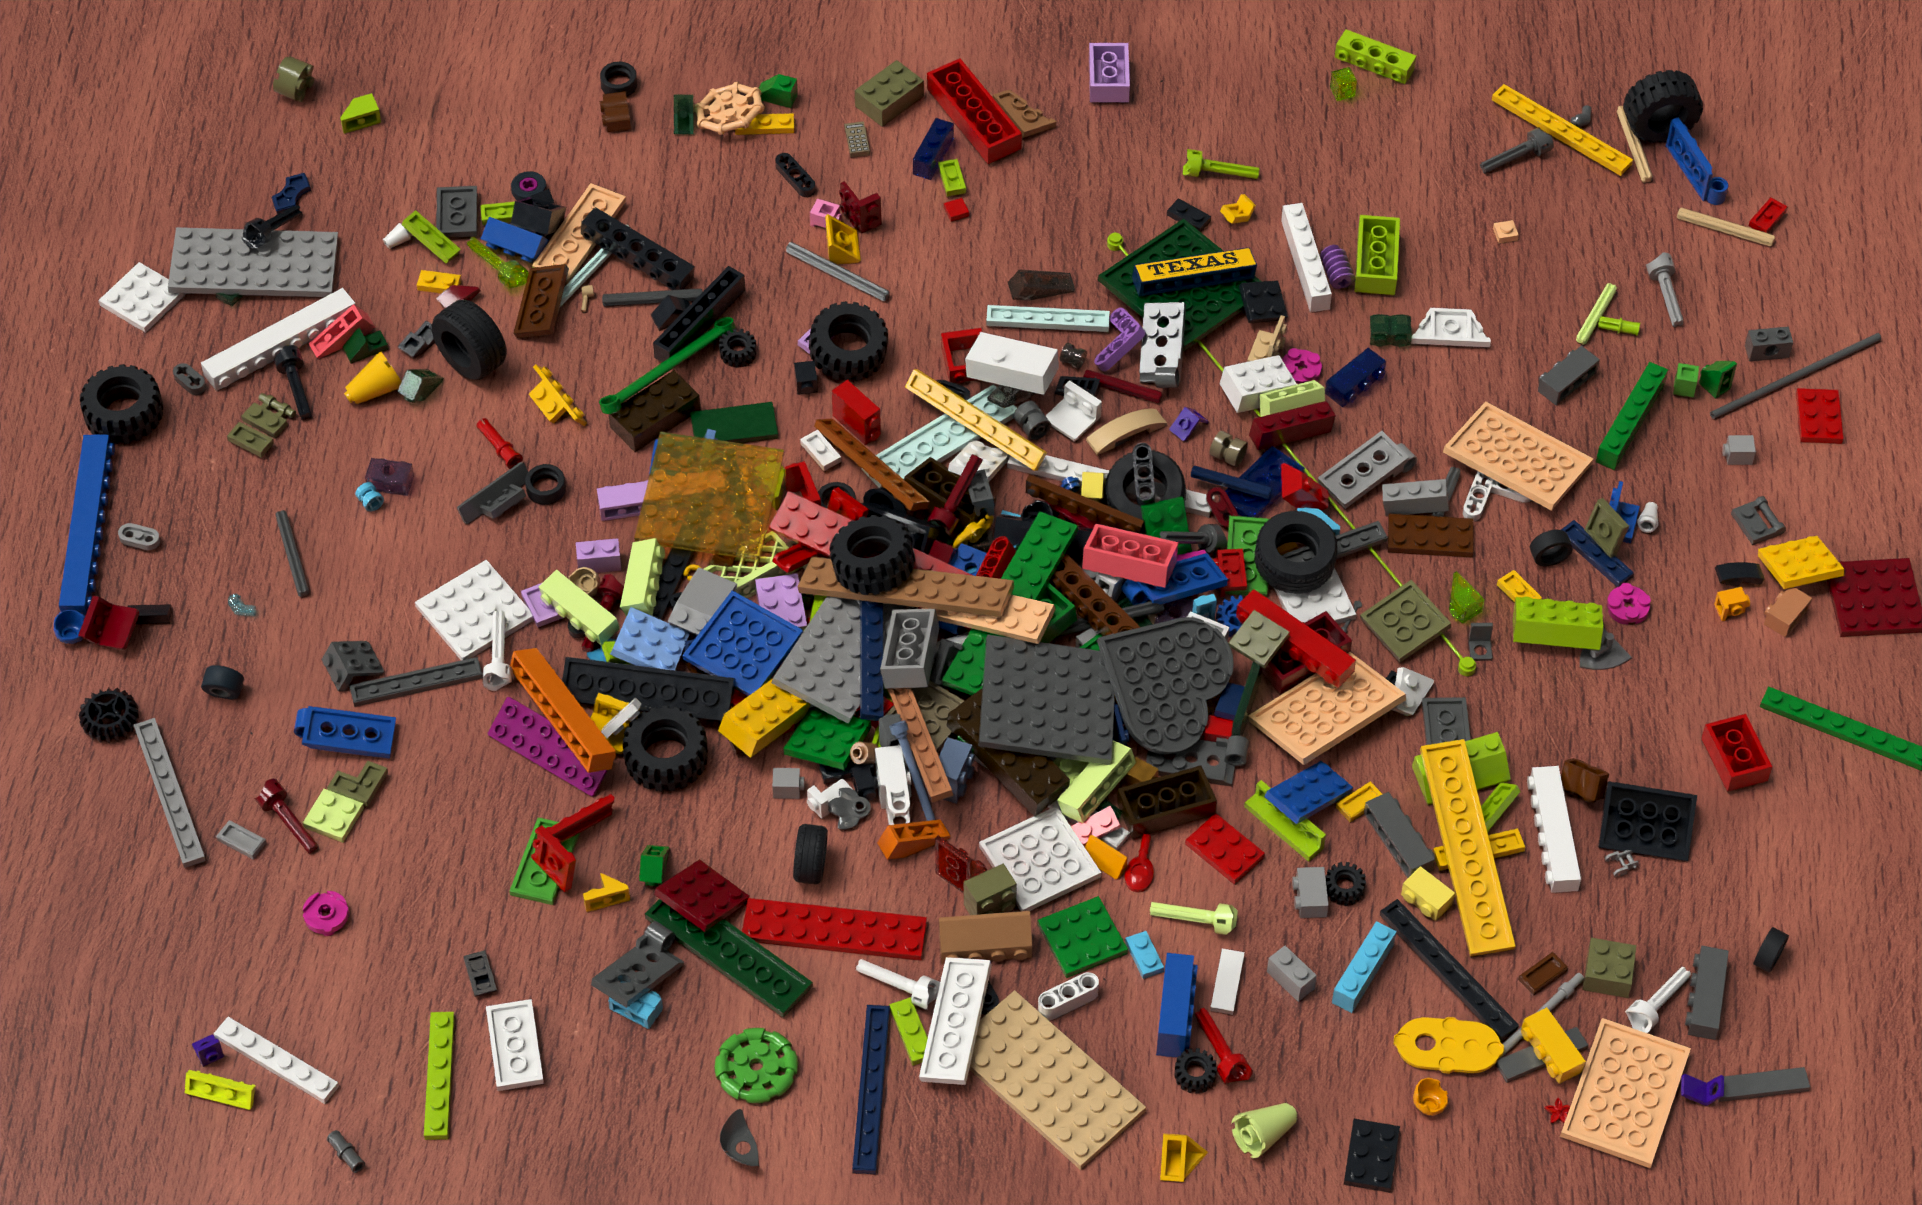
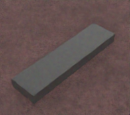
(1526, 1061)
(1764, 1084)

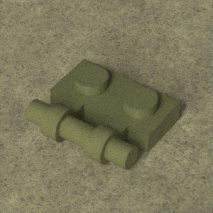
(265, 420)

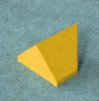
(1179, 1157)

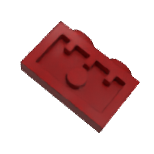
(1233, 566)

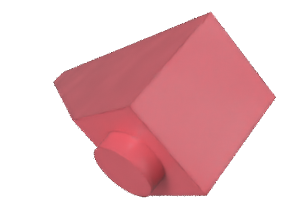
(340, 331)

